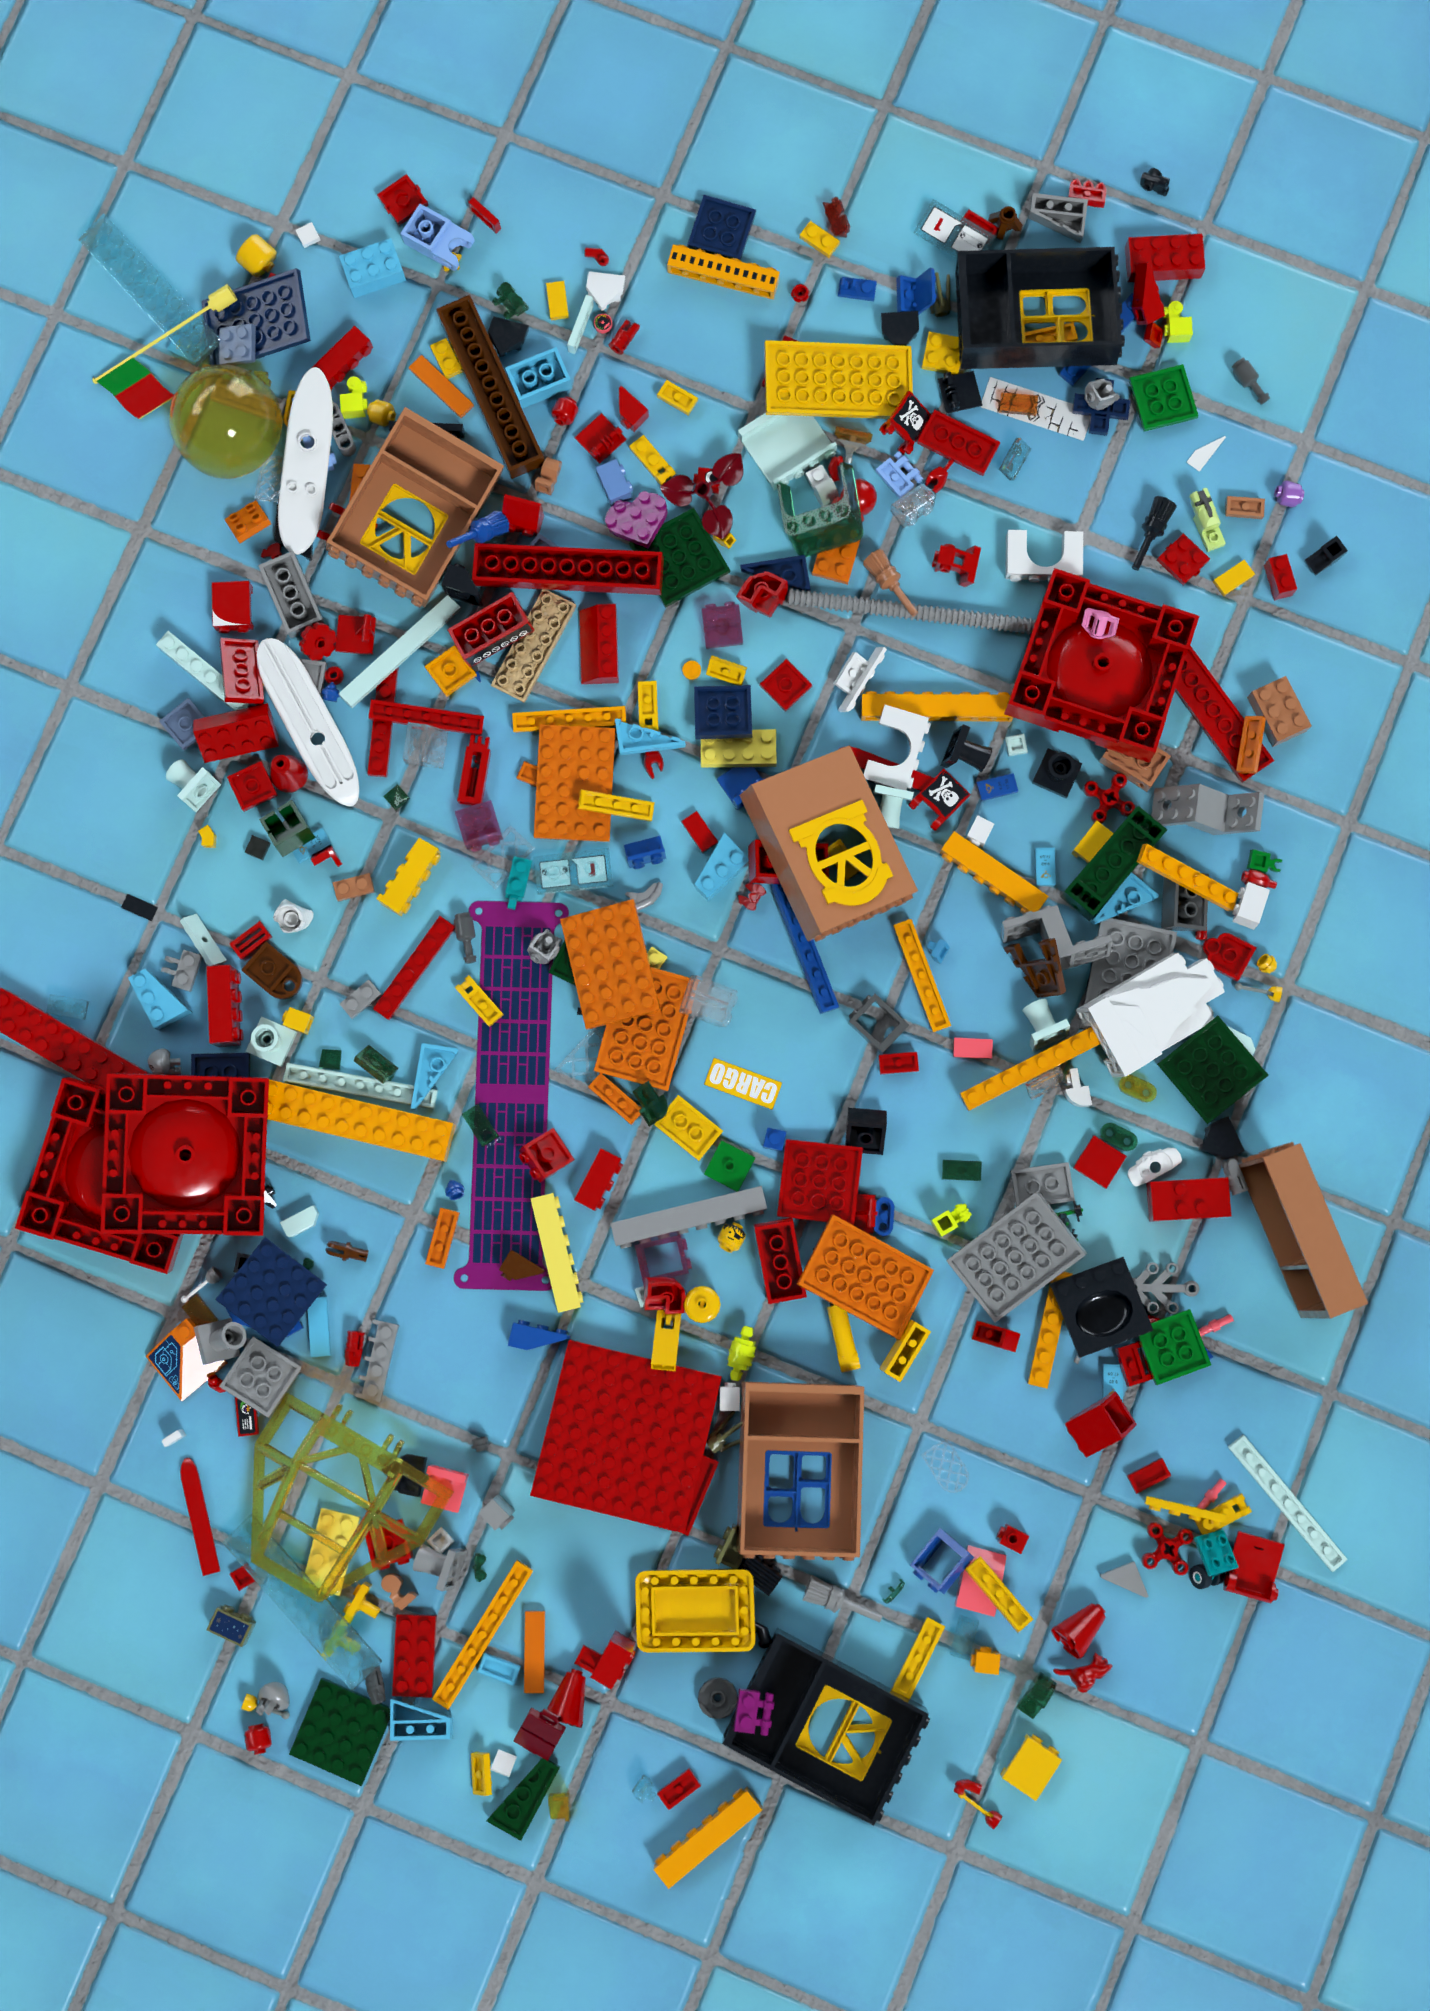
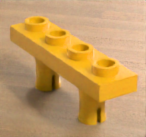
(360, 1603)

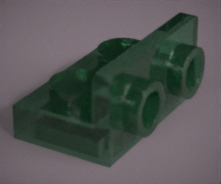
(376, 1064)

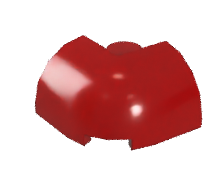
(763, 593)
(664, 1294)

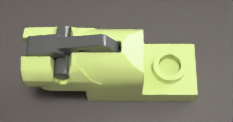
(1207, 520)

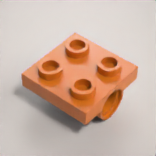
(247, 521)

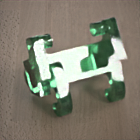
(510, 300)

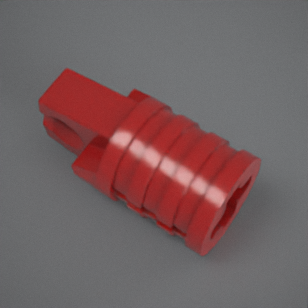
(354, 1347)

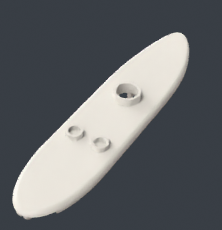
(305, 469)
(305, 715)

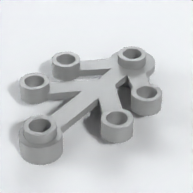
(1158, 1287)

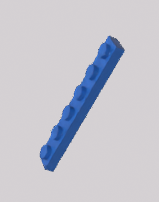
(1073, 373)

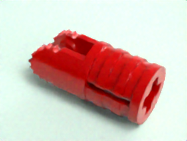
(624, 337)

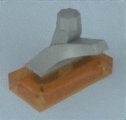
(852, 441)

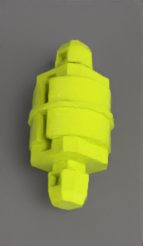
(741, 1353)

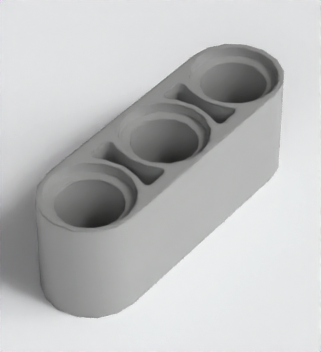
(343, 436)

